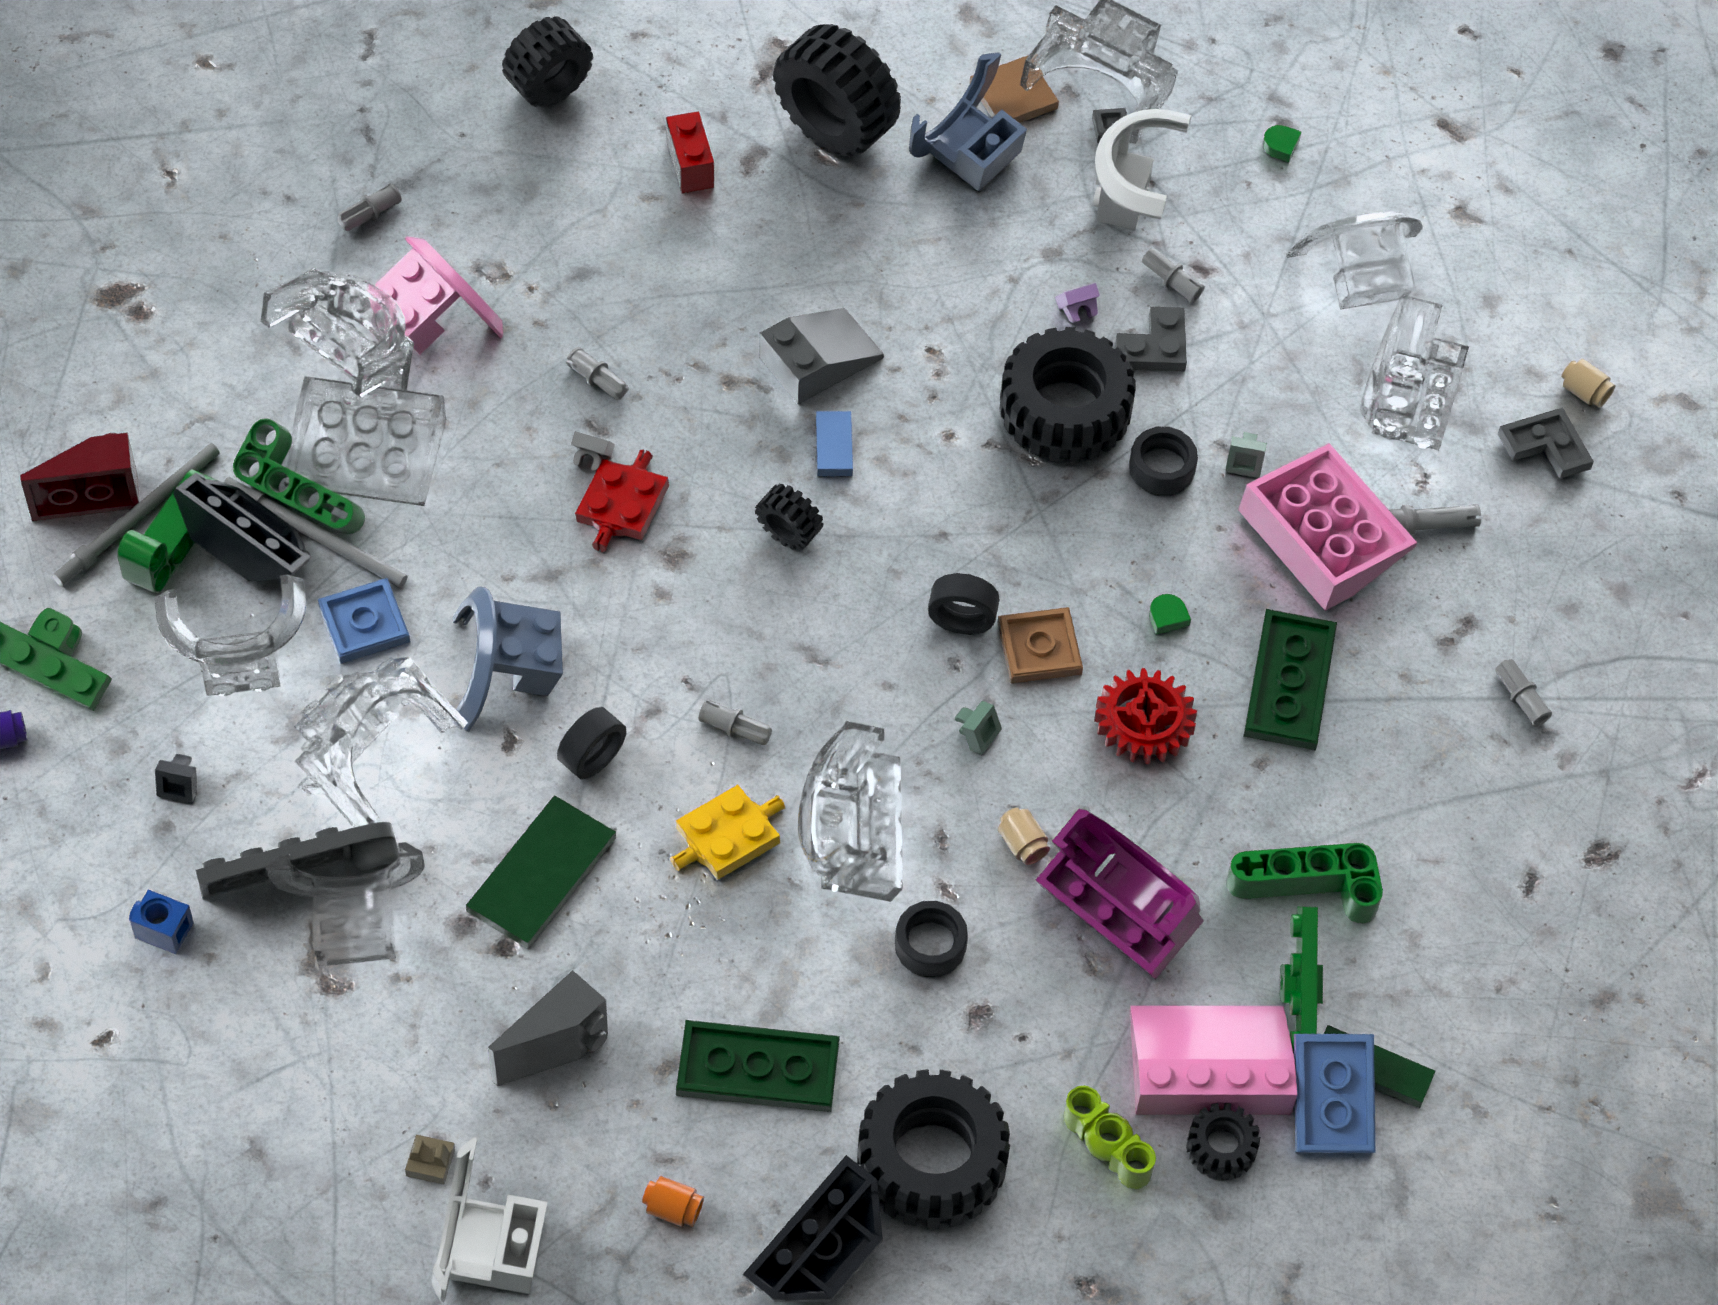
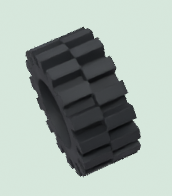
(789, 517)
(1226, 1120)

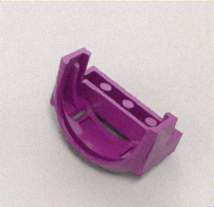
(1126, 896)

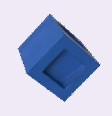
(164, 935)

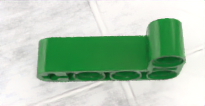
(299, 488)
(155, 555)
(1247, 880)

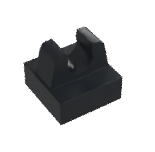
(176, 779)

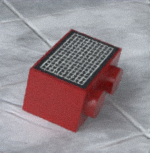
(690, 152)

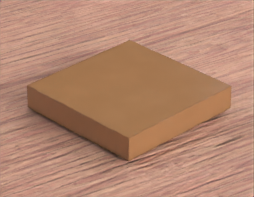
(1012, 98)
(1040, 645)

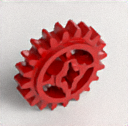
(1128, 724)

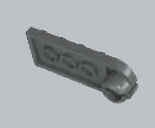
(369, 845)

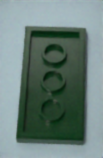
(1290, 679)
(541, 872)
(758, 1066)

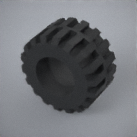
(547, 61)

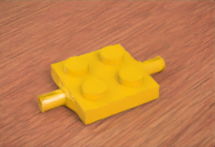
(727, 832)

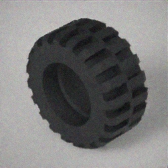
(837, 89)
(1073, 359)
(944, 1103)

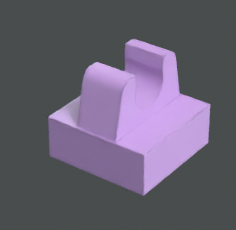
(1080, 297)

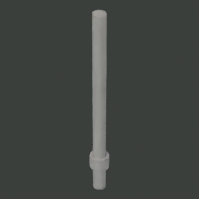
(324, 537)
(86, 556)

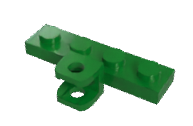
(48, 658)
(1303, 978)

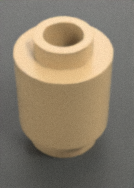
(1587, 383)
(1023, 836)

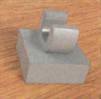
(591, 446)

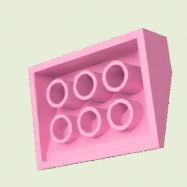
(1325, 525)
(1212, 1056)

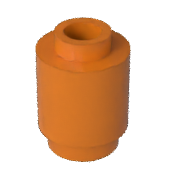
(672, 1201)

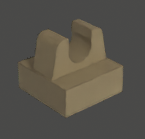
(430, 1159)

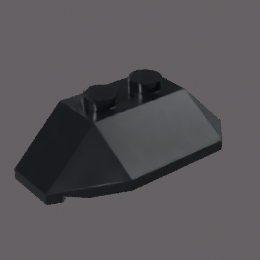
(239, 530)
(822, 1240)

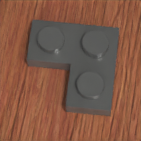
(1164, 345)
(1550, 434)

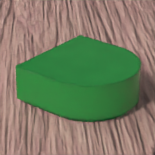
(1281, 142)
(1168, 613)

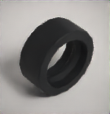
(1163, 438)
(965, 589)
(591, 743)
(925, 964)

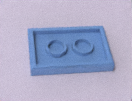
(1335, 1093)

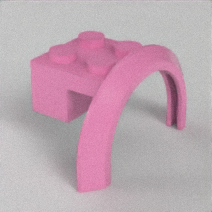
(426, 288)

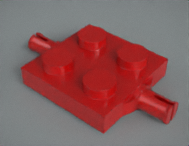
(622, 500)

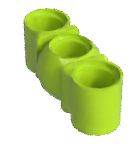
(1118, 1152)

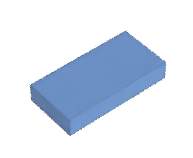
(834, 443)

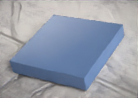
(363, 620)

